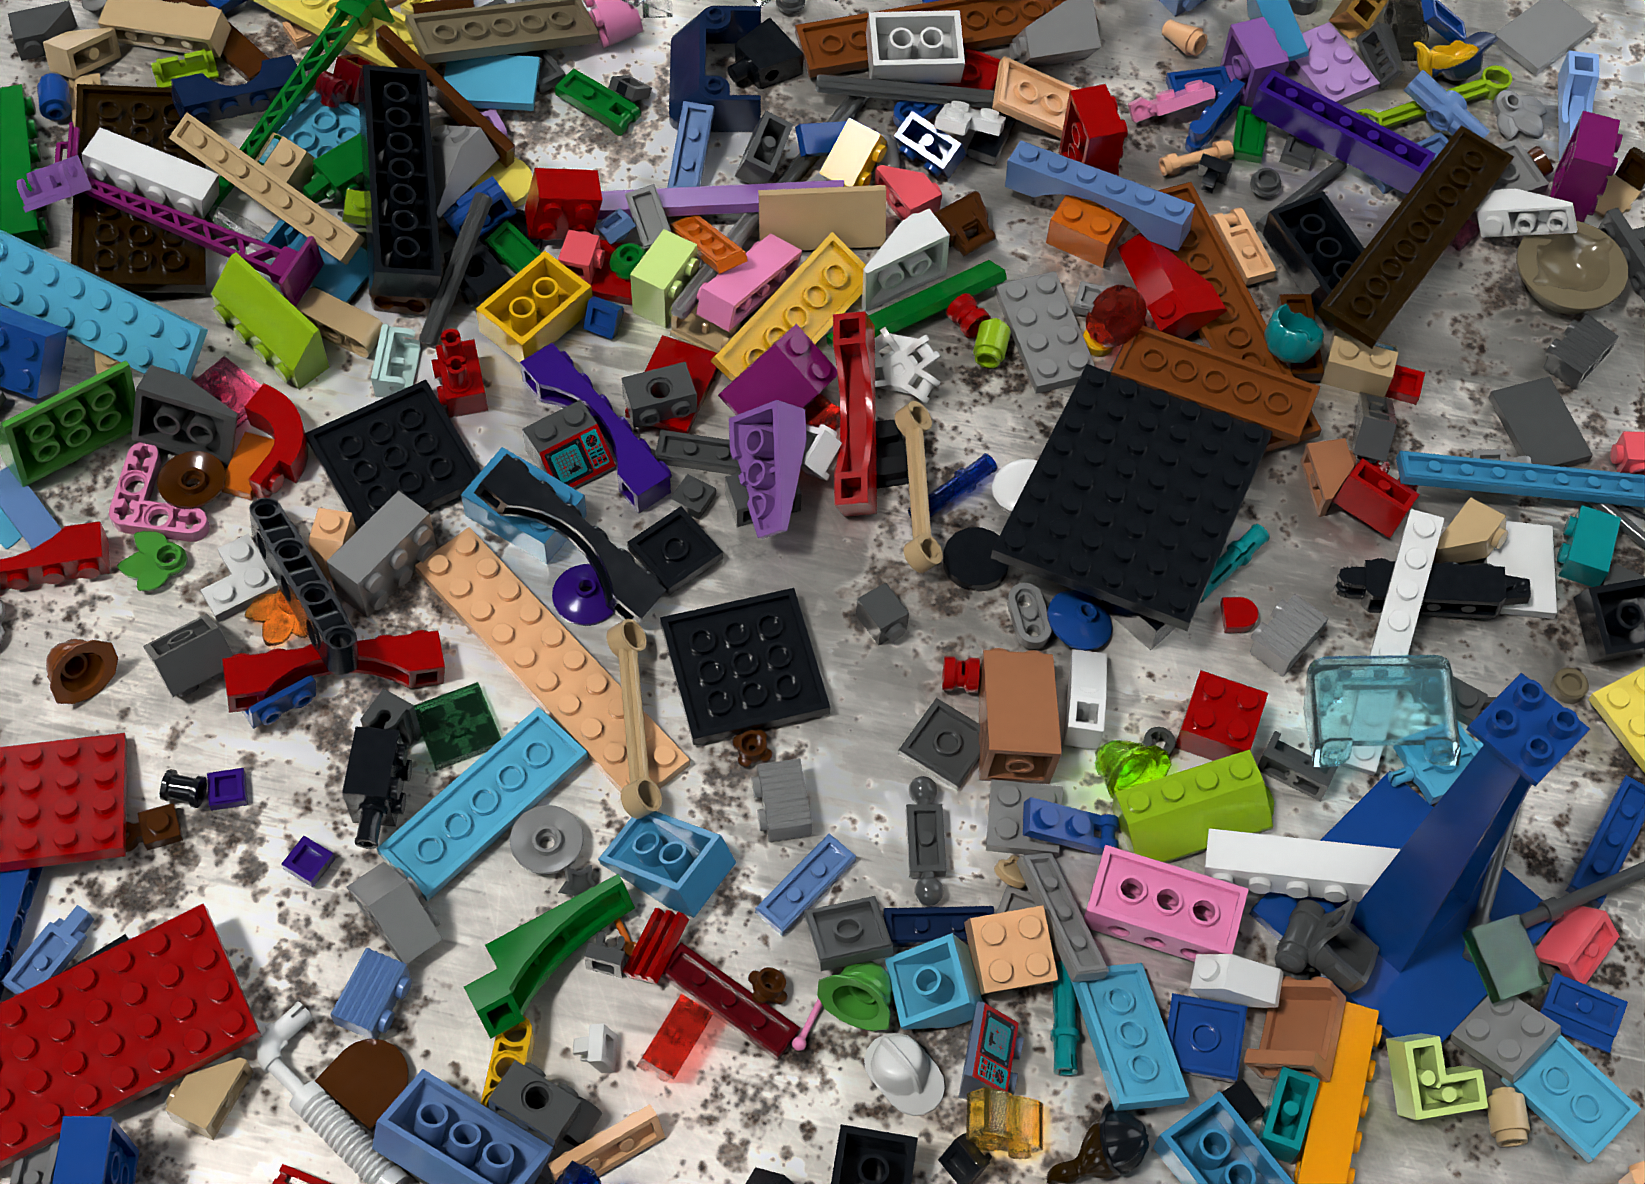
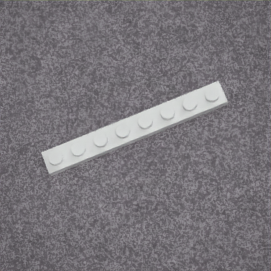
(1401, 607)

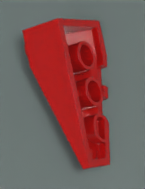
(1172, 290)

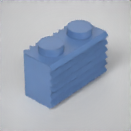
(372, 994)

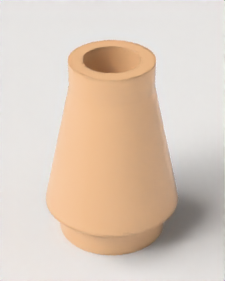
(1186, 37)

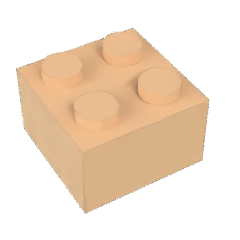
(1011, 950)

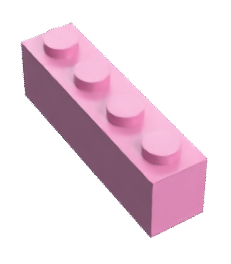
(745, 287)

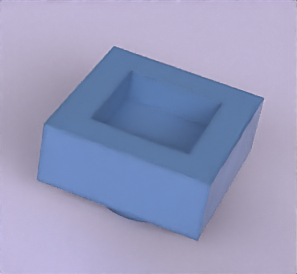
(615, 226)

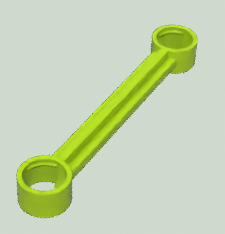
(1469, 91)

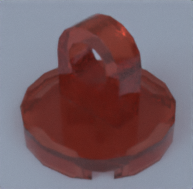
(1116, 316)

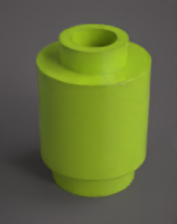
(991, 343)

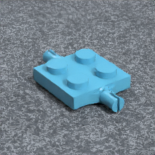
(1430, 778)

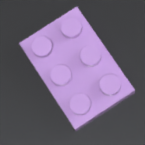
(1333, 67)

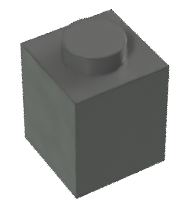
(882, 614)

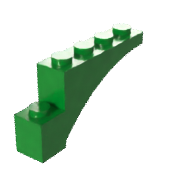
(537, 948)

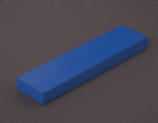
(1612, 838)

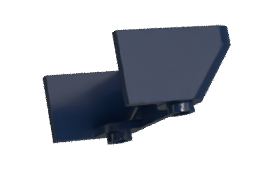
(688, 75)

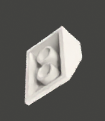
(906, 260)

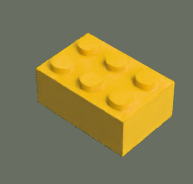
(534, 307)

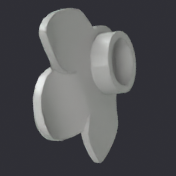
(1518, 114)

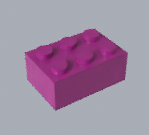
(1587, 163)

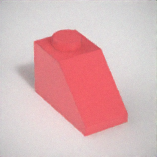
(908, 191)

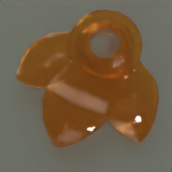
(276, 617)

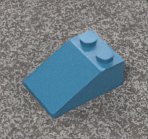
(670, 860)

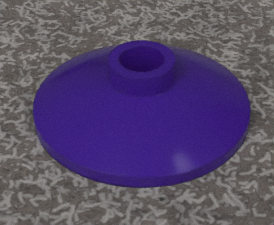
(579, 606)

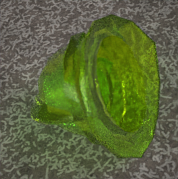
(1130, 764)

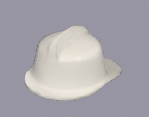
(904, 1074)

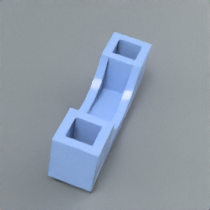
(1575, 92)

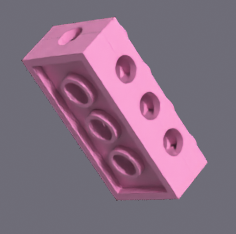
(1162, 884)

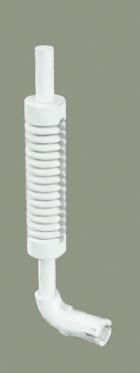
(319, 1110)

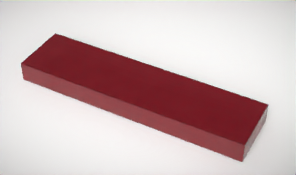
(729, 1001)

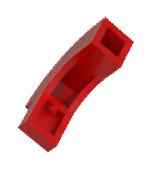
(278, 417)

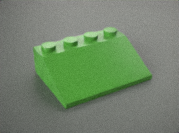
(69, 425)

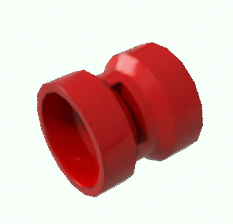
(967, 314)
(953, 670)

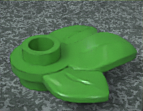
(150, 562)

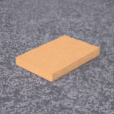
(1031, 96)

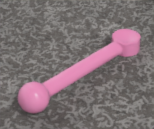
(799, 1042)

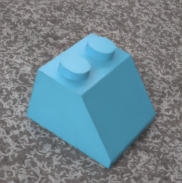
(934, 984)

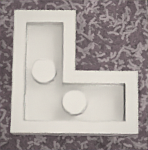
(959, 118)
(246, 583)

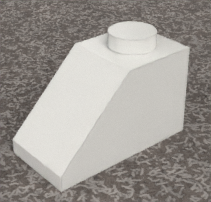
(1236, 980)

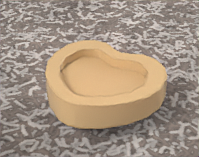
(1009, 872)

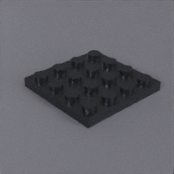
(394, 447)
(744, 666)

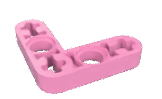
(143, 509)

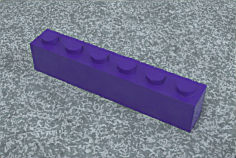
(1341, 132)

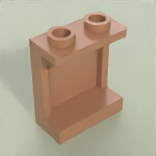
(1300, 1030)

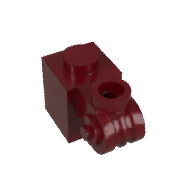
(343, 83)

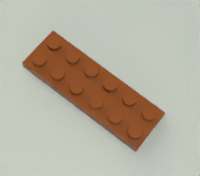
(1218, 382)

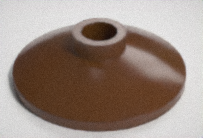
(187, 470)

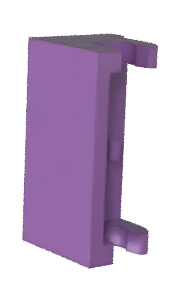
(53, 183)

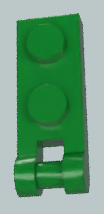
(597, 101)

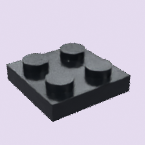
(675, 550)

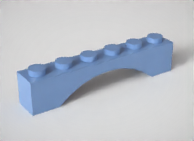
(1154, 213)

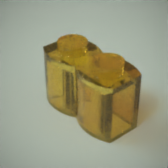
(1004, 1122)

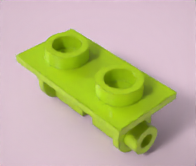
(194, 63)

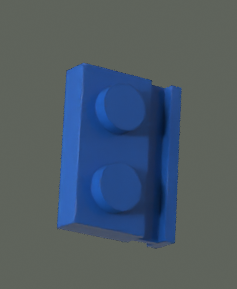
(1583, 1012)

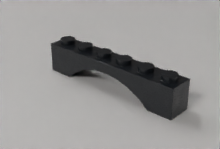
(517, 493)

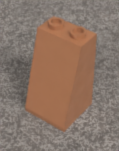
(1018, 716)

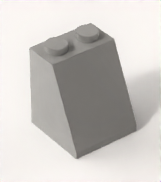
(1058, 36)

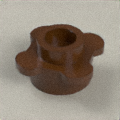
(748, 739)
(769, 978)

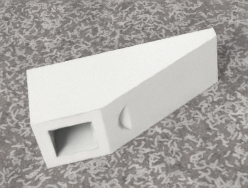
(1524, 213)
(1086, 699)

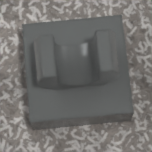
(606, 959)

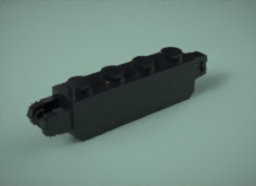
(1450, 589)

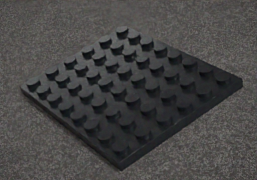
(1133, 497)

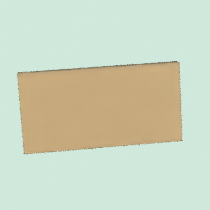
(810, 214)

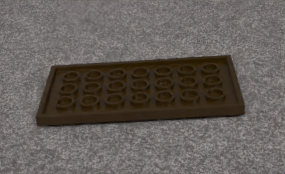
(111, 240)

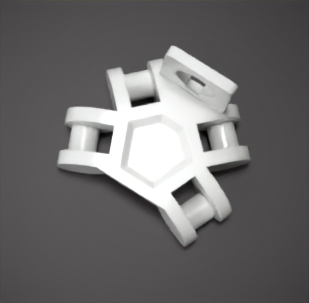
(900, 369)

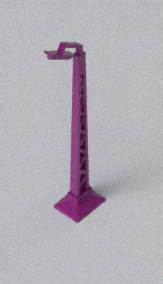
(290, 269)

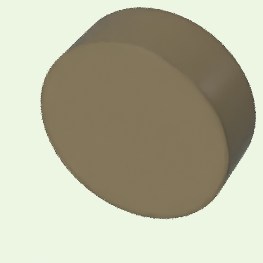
(1569, 685)

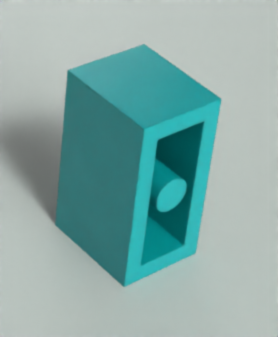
(1588, 547)
(1287, 1113)

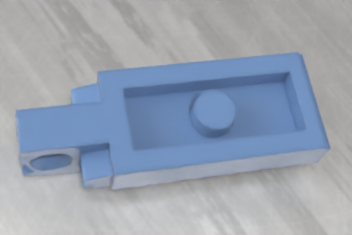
(49, 952)

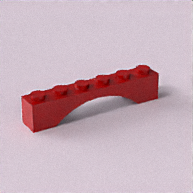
(856, 463)
(68, 555)
(406, 659)

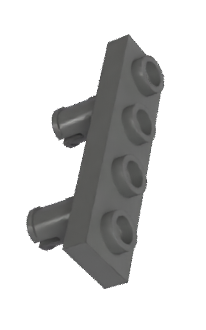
(1631, 243)

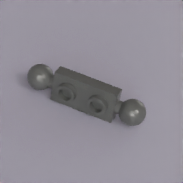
(925, 841)

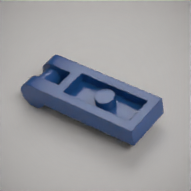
(1213, 117)
(1069, 826)

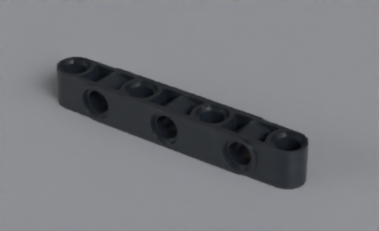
(304, 586)

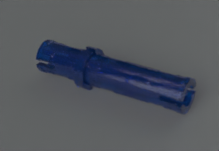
(963, 481)

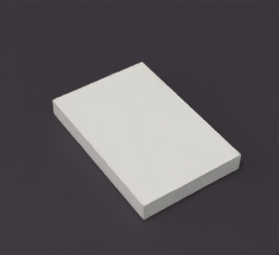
(1529, 555)

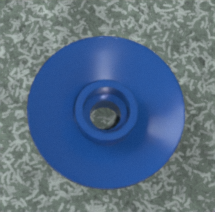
(1079, 620)

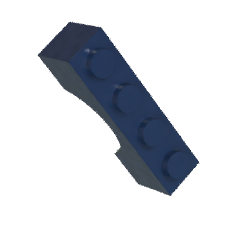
(215, 101)

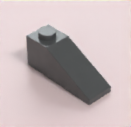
(1373, 427)

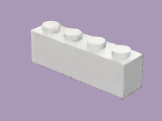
(150, 173)

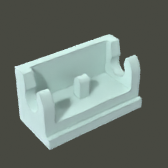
(395, 360)

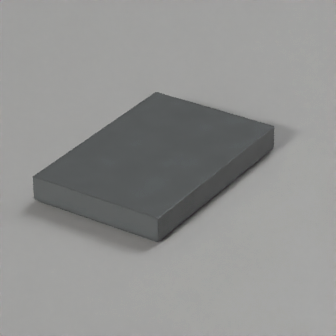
(1540, 423)

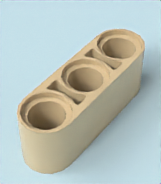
(341, 322)

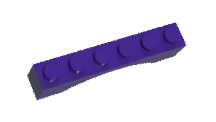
(557, 382)

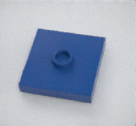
(1206, 1036)

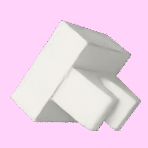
(598, 1048)

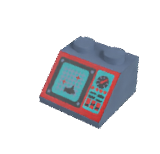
(990, 1052)

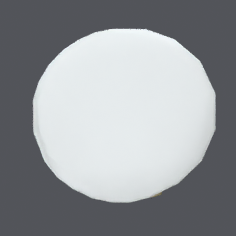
(1011, 481)

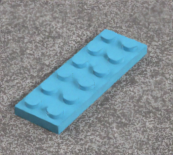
(483, 803)

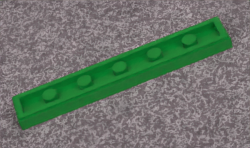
(935, 298)

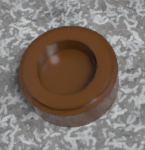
(1541, 160)

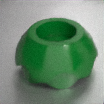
(620, 259)

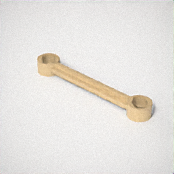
(922, 551)
(642, 794)

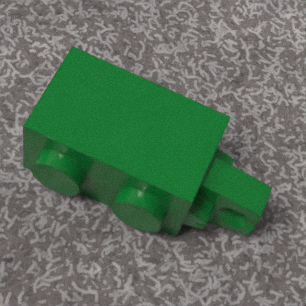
(336, 172)

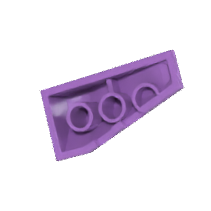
(770, 454)

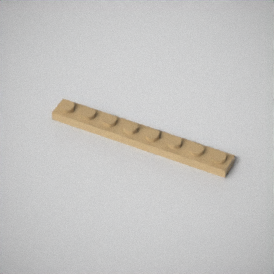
(267, 188)

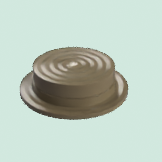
(1572, 269)

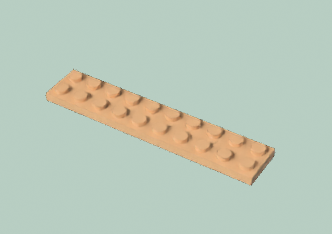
(544, 657)

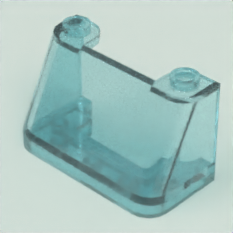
(1381, 704)

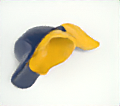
(1457, 60)

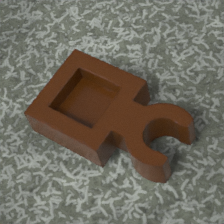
(155, 828)

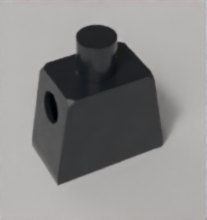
(766, 56)

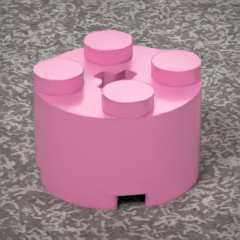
(615, 20)

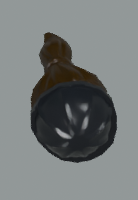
(1110, 1148)

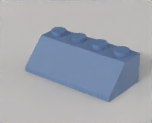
(456, 1139)

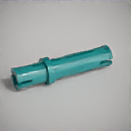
(1237, 554)
(1064, 1031)

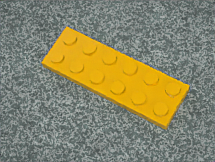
(814, 292)

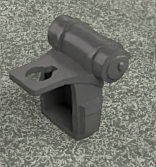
(1327, 944)

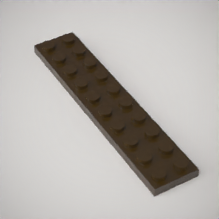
(1415, 237)

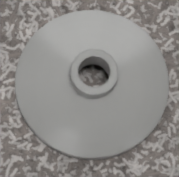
(542, 825)

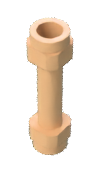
(1172, 163)

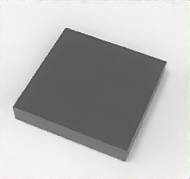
(944, 744)
(848, 933)

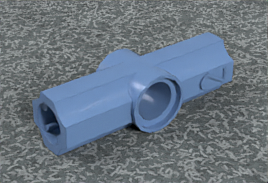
(1444, 108)

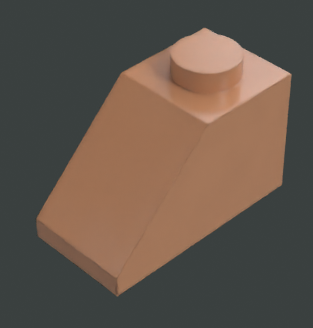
(1326, 470)

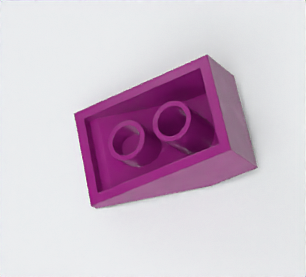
(787, 372)

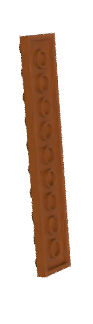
(841, 42)
(1242, 327)

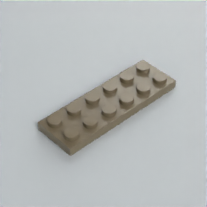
(500, 29)

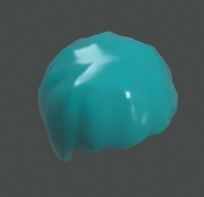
(1292, 336)

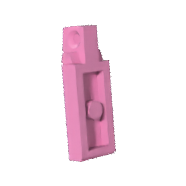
(1171, 101)

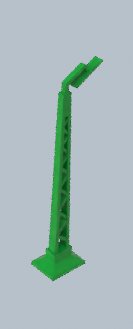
(359, 15)

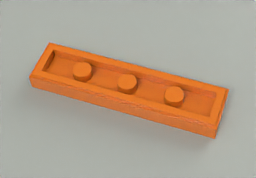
(712, 245)

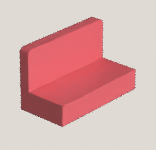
(1578, 942)

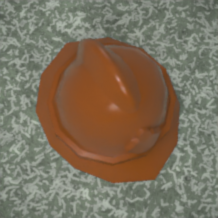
(80, 669)

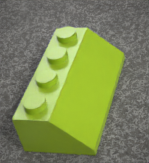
(269, 323)
(1174, 813)

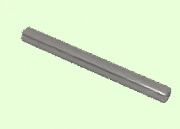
(688, 297)

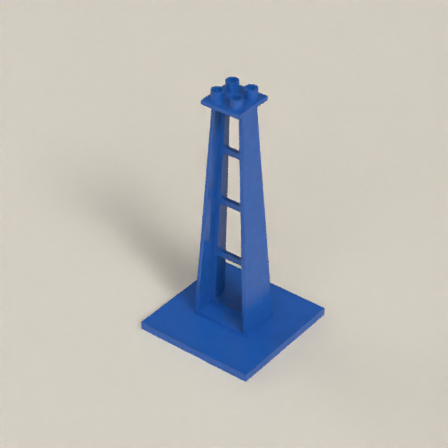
(1437, 876)

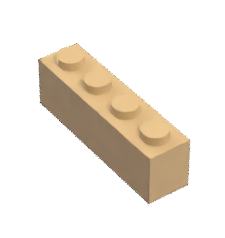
(167, 25)

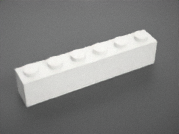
(1295, 865)

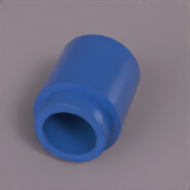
(54, 97)

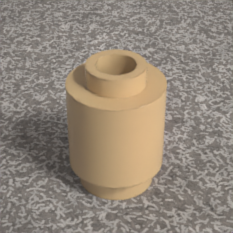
(1508, 1117)

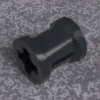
(183, 788)

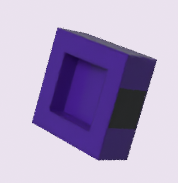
(308, 861)

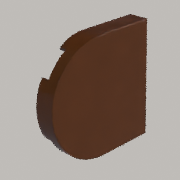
(366, 1079)

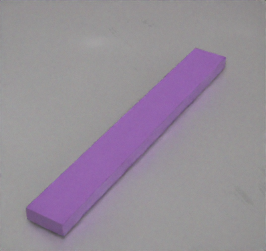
(707, 199)

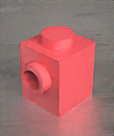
(582, 254)
(1629, 453)

